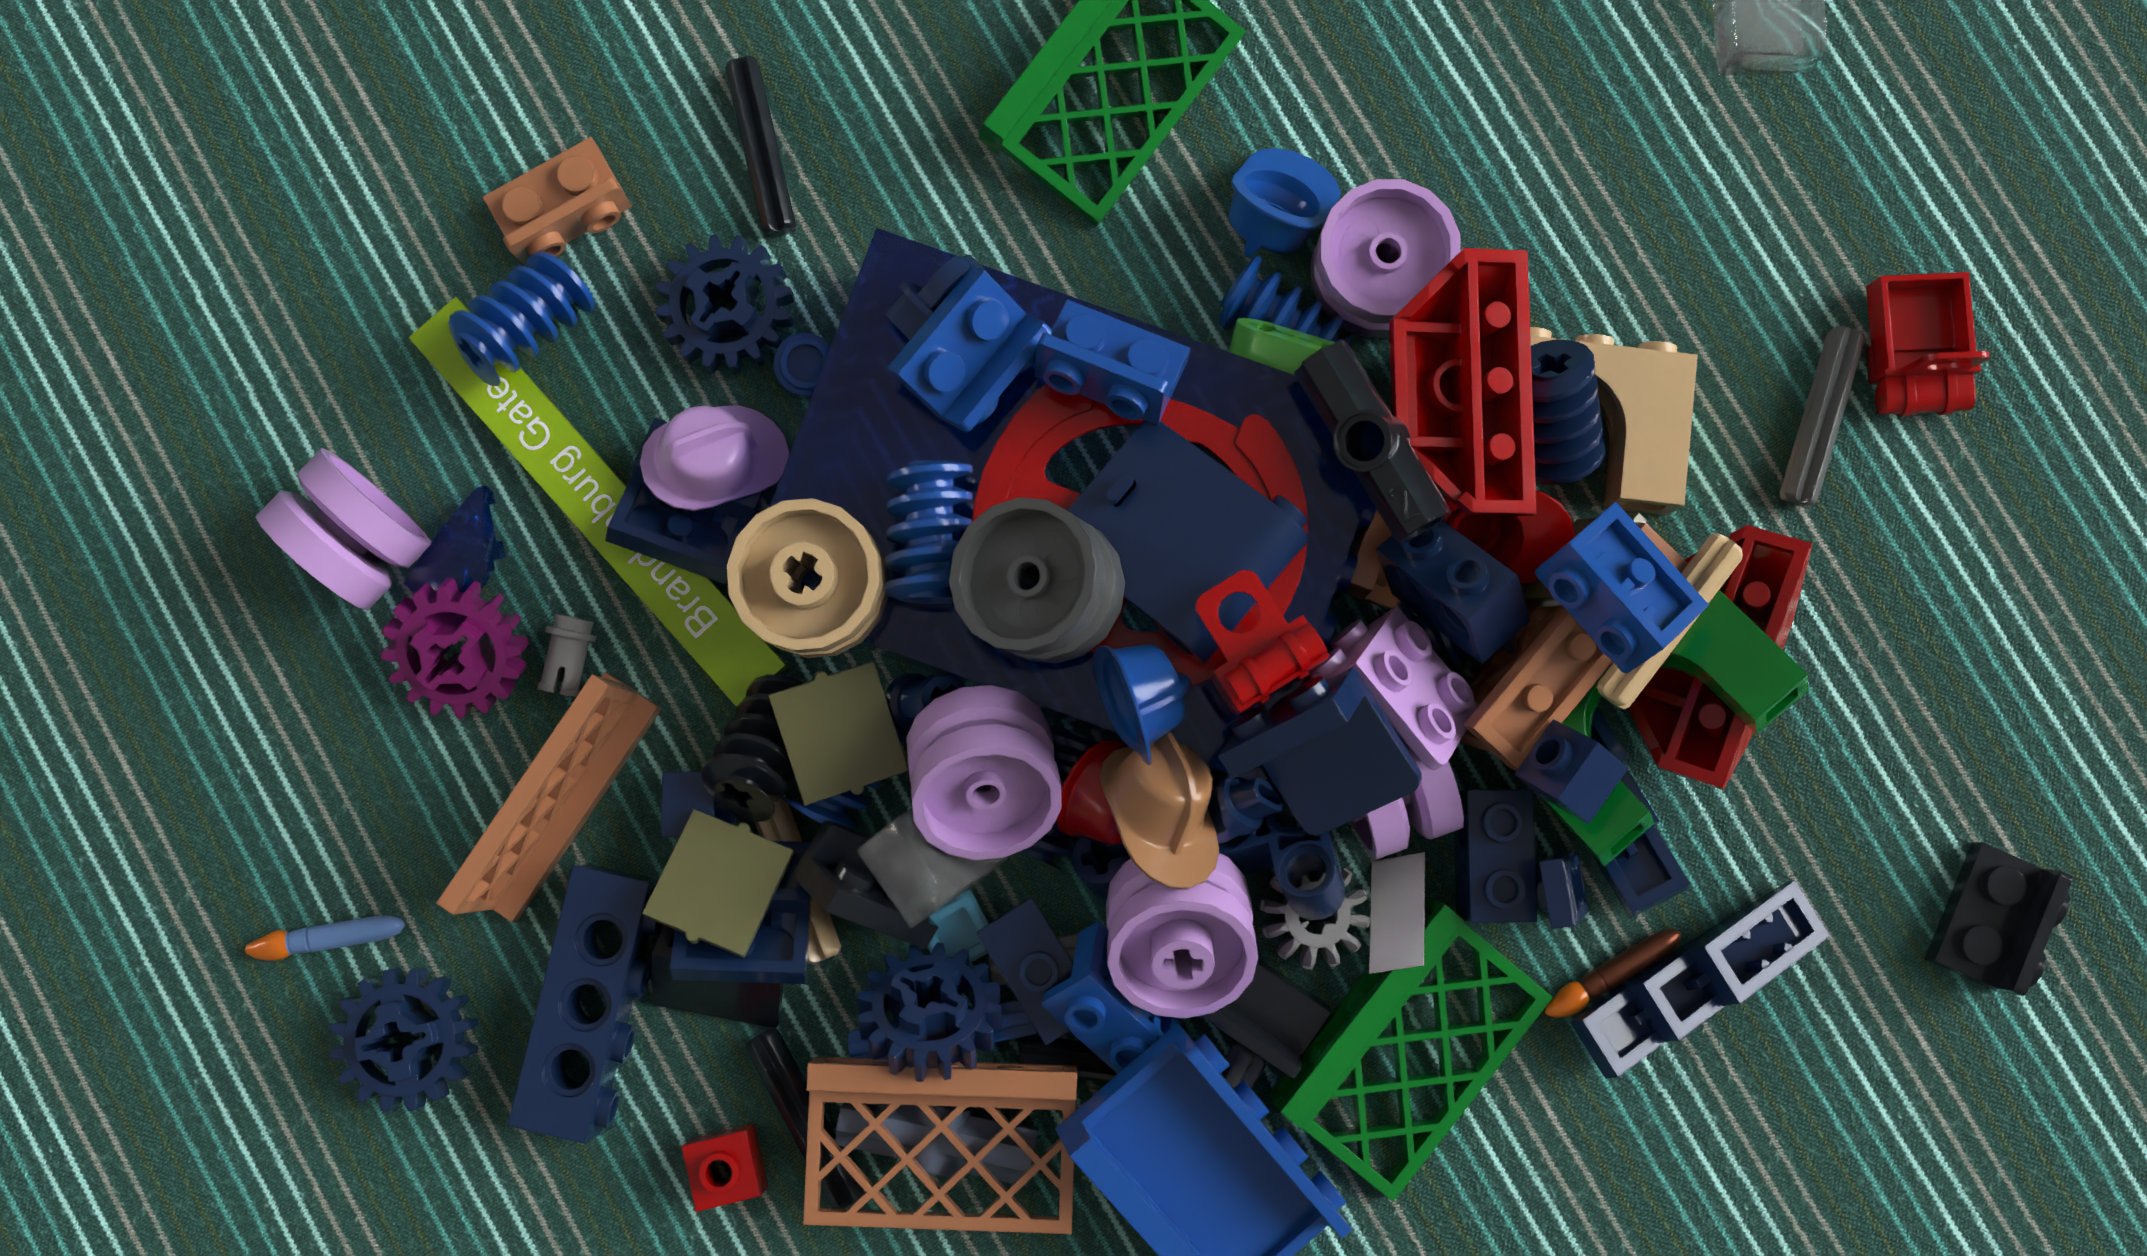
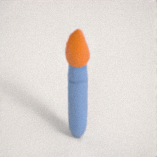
(281, 943)

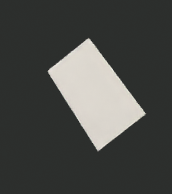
(1397, 913)

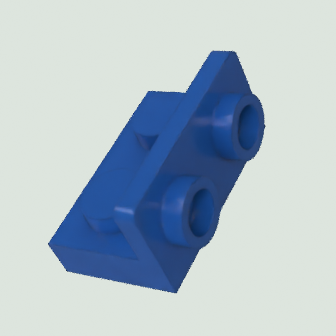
(969, 351)
(1110, 362)
(1621, 589)
(1098, 1011)

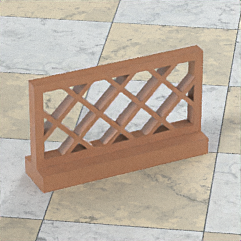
(1540, 681)
(552, 800)
(985, 1086)

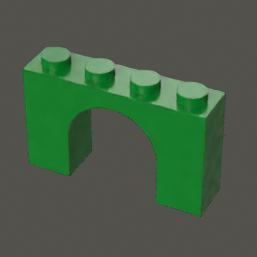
(1738, 666)

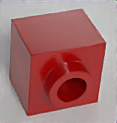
(743, 1154)

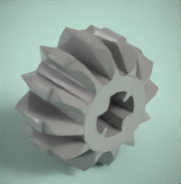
(1325, 932)

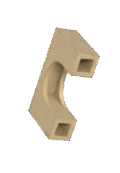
(1648, 416)

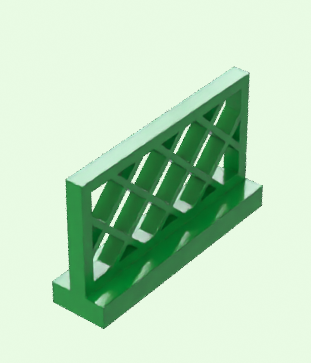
(1060, 61)
(1358, 1025)

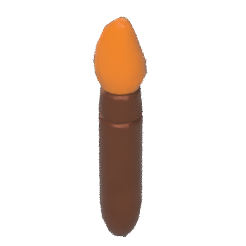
(1576, 995)

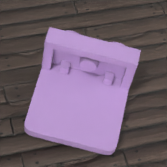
(1407, 681)

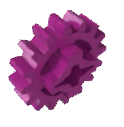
(430, 628)

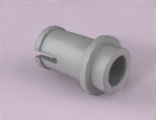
(566, 649)

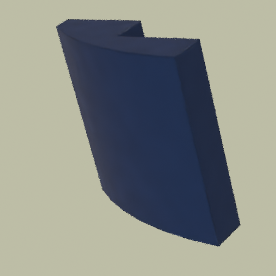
(681, 537)
(776, 951)

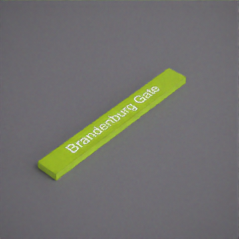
(589, 496)

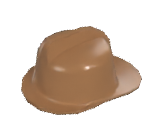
(1163, 811)

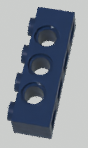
(545, 1095)

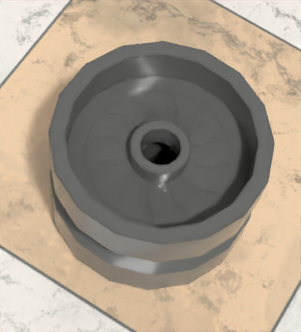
(1036, 581)

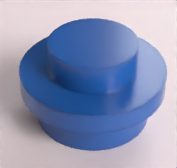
(800, 362)

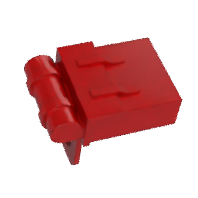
(1922, 344)
(1266, 655)

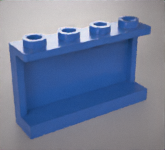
(1195, 1160)

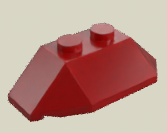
(1468, 381)
(1680, 716)

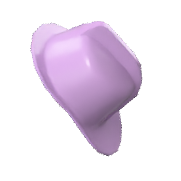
(713, 456)

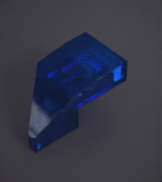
(462, 547)

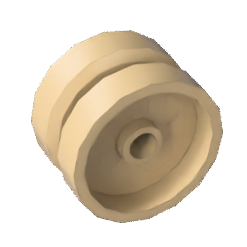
(777, 553)

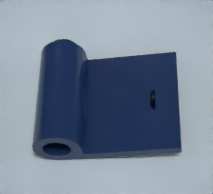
(1187, 532)

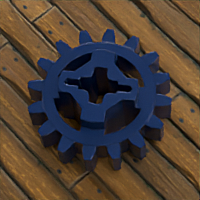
(711, 325)
(398, 1011)
(930, 1012)

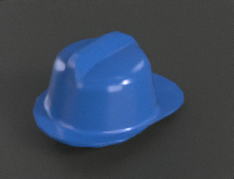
(1280, 200)
(1140, 693)

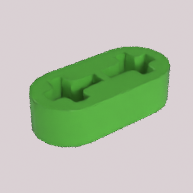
(1274, 344)

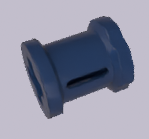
(913, 692)

